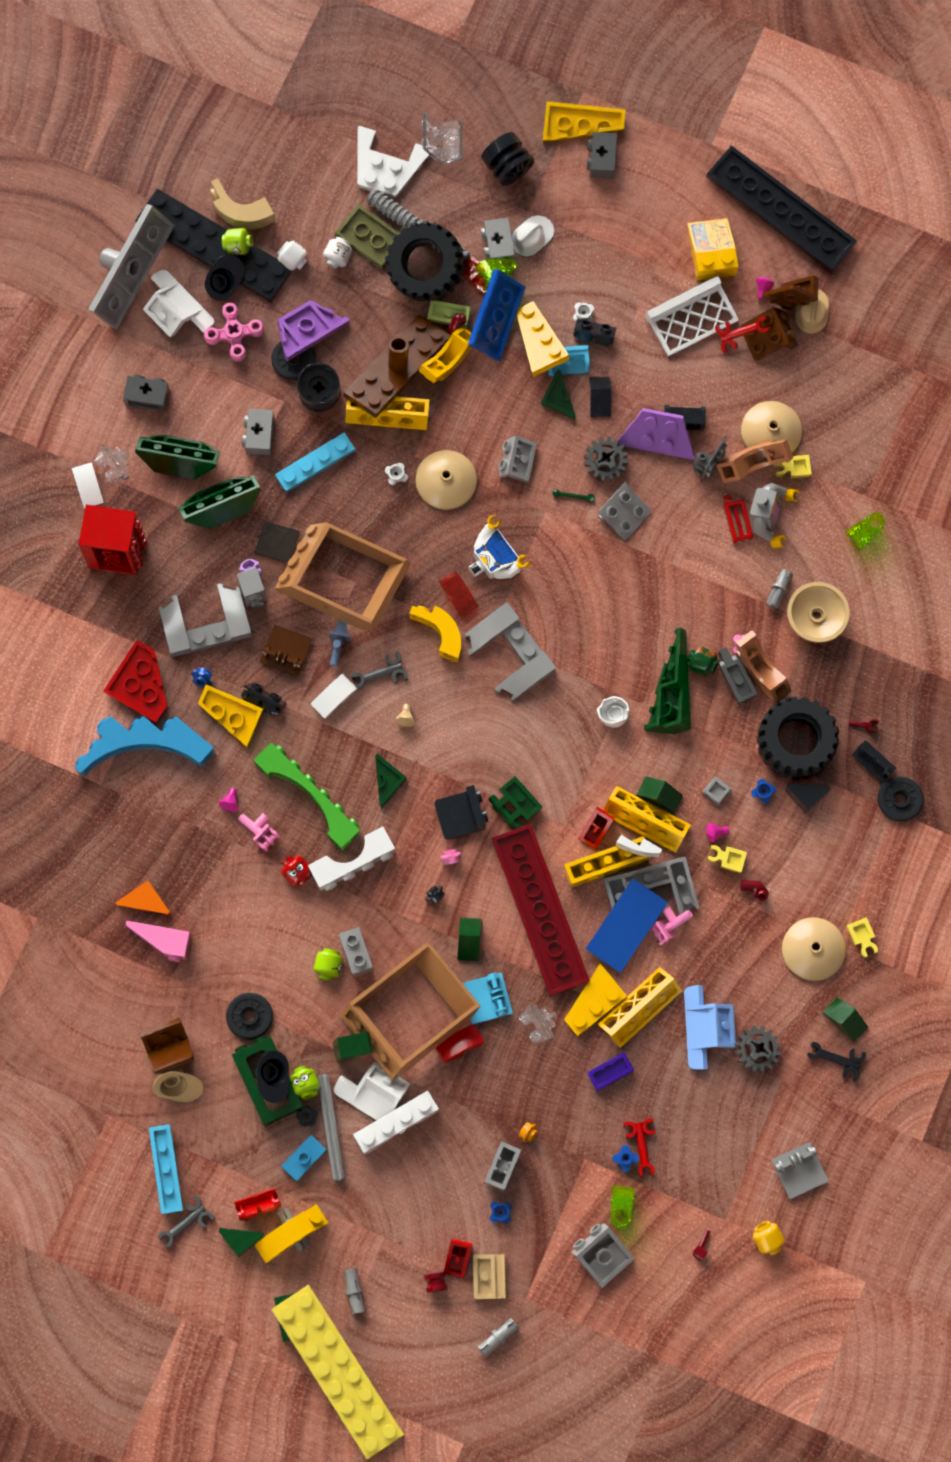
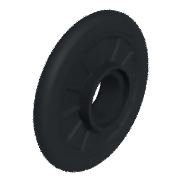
(287, 369)
(897, 811)
(239, 1006)

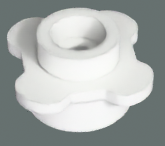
(583, 307)
(399, 468)

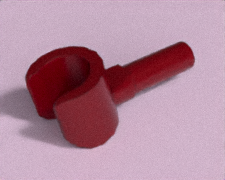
(867, 725)
(699, 1252)

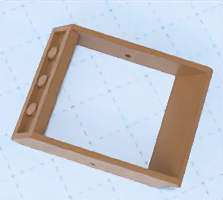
(304, 554)
(443, 981)

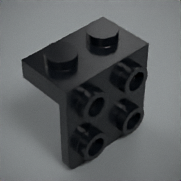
(461, 814)

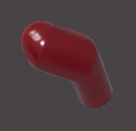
(456, 320)
(756, 888)

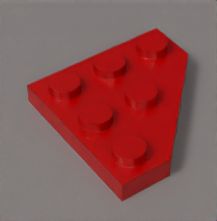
(139, 683)

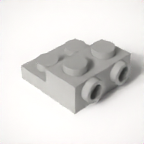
(602, 1254)

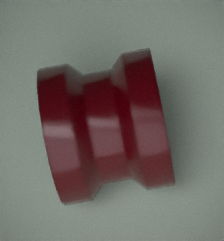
(435, 1282)

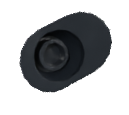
(224, 277)
(273, 1076)

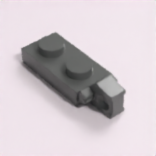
(736, 677)

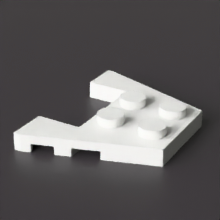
(383, 171)

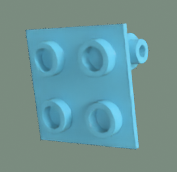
(492, 997)

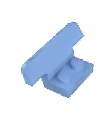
(706, 1026)

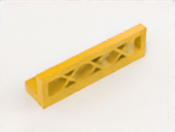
(644, 820)
(643, 1009)

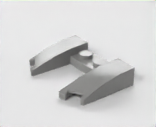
(506, 623)
(184, 642)
(673, 872)

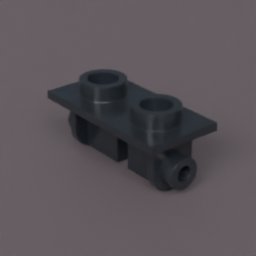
(586, 329)
(271, 701)
(873, 761)

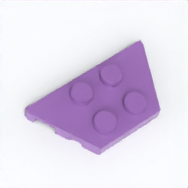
(307, 327)
(658, 433)

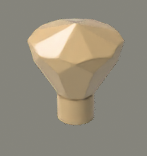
(405, 718)

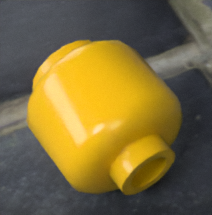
(768, 1238)

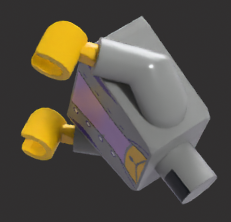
(766, 510)

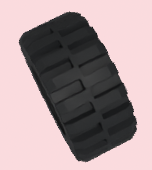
(403, 246)
(817, 719)

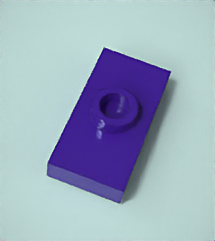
(610, 1071)

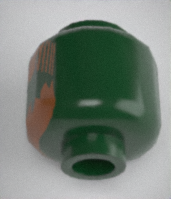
(703, 661)

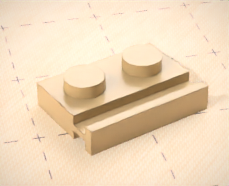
(489, 1276)

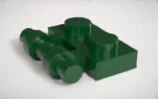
(519, 798)

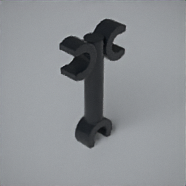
(852, 1064)

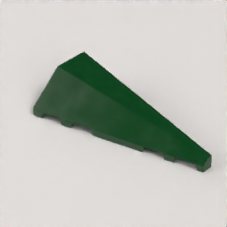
(672, 702)

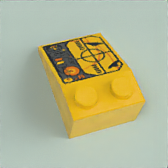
(712, 249)

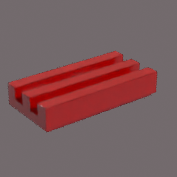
(741, 537)

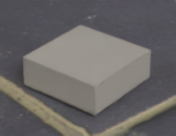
(716, 791)

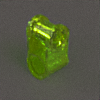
(486, 267)
(863, 532)
(621, 1201)

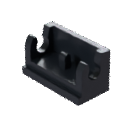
(694, 417)

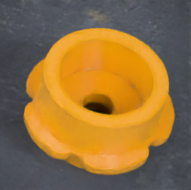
(528, 1132)

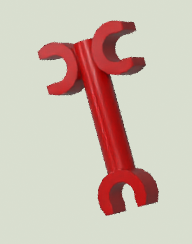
(727, 336)
(640, 1131)

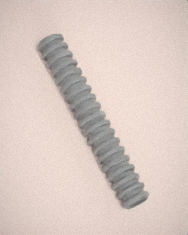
(398, 214)

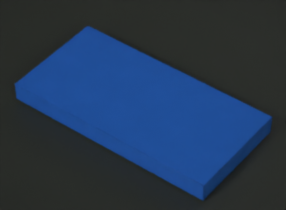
(496, 315)
(626, 925)

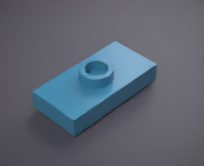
(303, 1158)

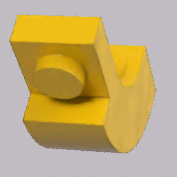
(448, 357)
(446, 628)
(290, 1233)

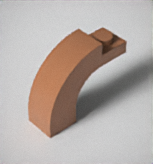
(754, 458)
(761, 669)

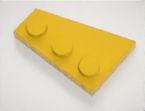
(233, 713)
(594, 1001)

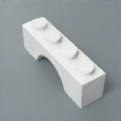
(329, 872)
(396, 1122)

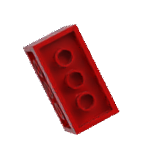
(112, 539)

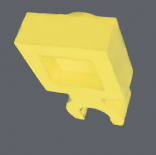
(797, 467)
(731, 859)
(861, 934)

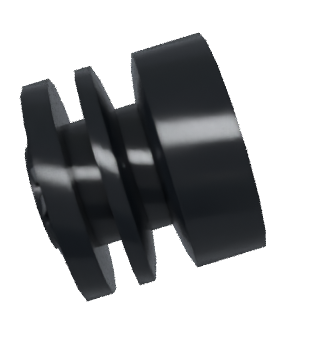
(507, 158)
(318, 375)

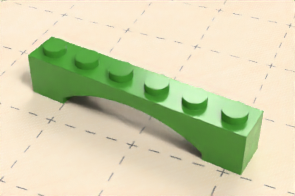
(274, 763)

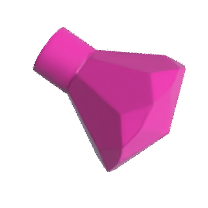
(763, 284)
(229, 802)
(714, 832)

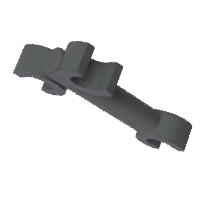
(394, 668)
(198, 1213)

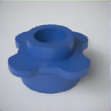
(202, 677)
(763, 785)
(619, 1158)
(505, 1208)

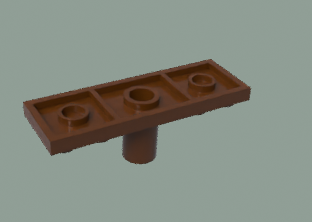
(396, 366)

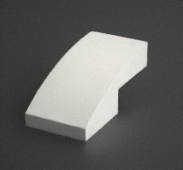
(87, 485)
(333, 696)
(645, 849)

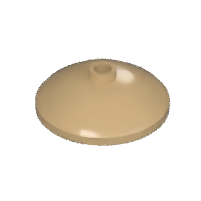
(757, 421)
(441, 491)
(819, 599)
(805, 961)

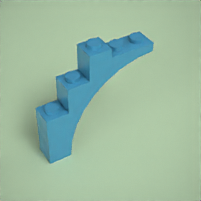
(116, 739)

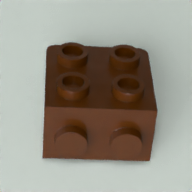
(794, 293)
(779, 336)
(167, 1046)

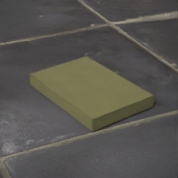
(367, 235)

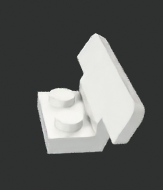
(174, 306)
(375, 1094)

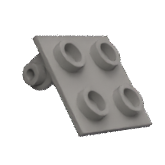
(624, 511)
(799, 1170)

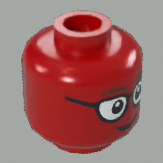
(296, 870)

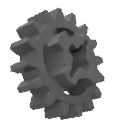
(595, 467)
(764, 1054)

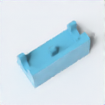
(577, 364)

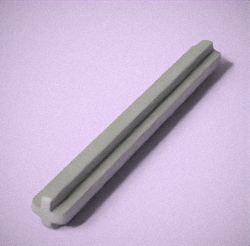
(331, 1128)

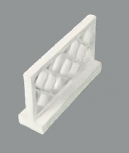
(679, 303)

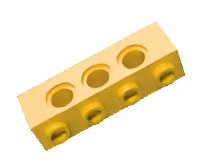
(400, 413)
(602, 864)

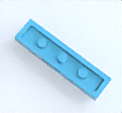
(315, 462)
(166, 1169)

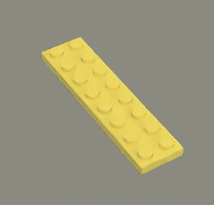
(337, 1371)

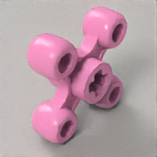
(232, 326)

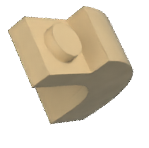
(240, 215)

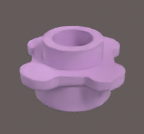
(249, 564)

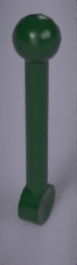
(590, 497)

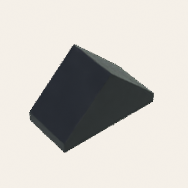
(600, 396)
(806, 795)

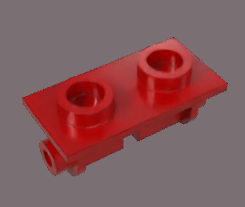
(262, 1201)

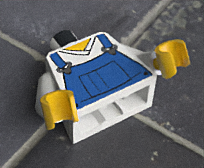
(495, 554)

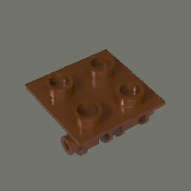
(286, 650)

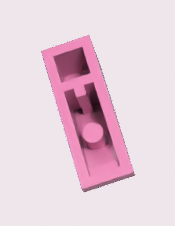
(167, 941)

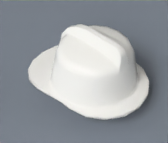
(532, 235)

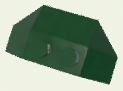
(177, 456)
(221, 502)

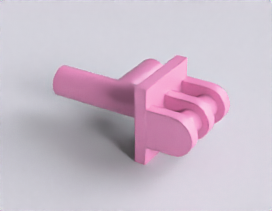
(264, 836)
(664, 930)

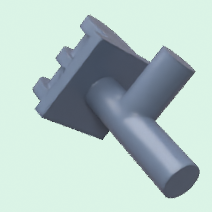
(339, 636)

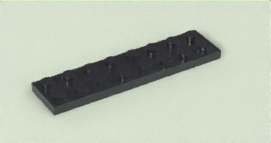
(781, 208)
(203, 241)

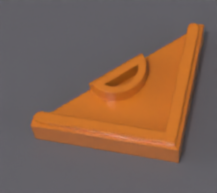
(144, 899)

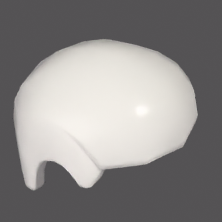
(613, 712)

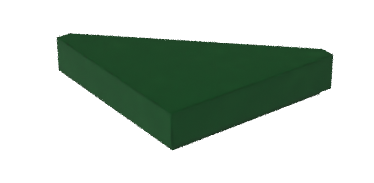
(557, 397)
(388, 780)

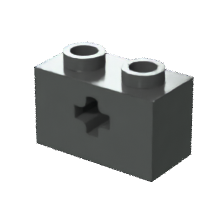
(602, 144)
(155, 399)

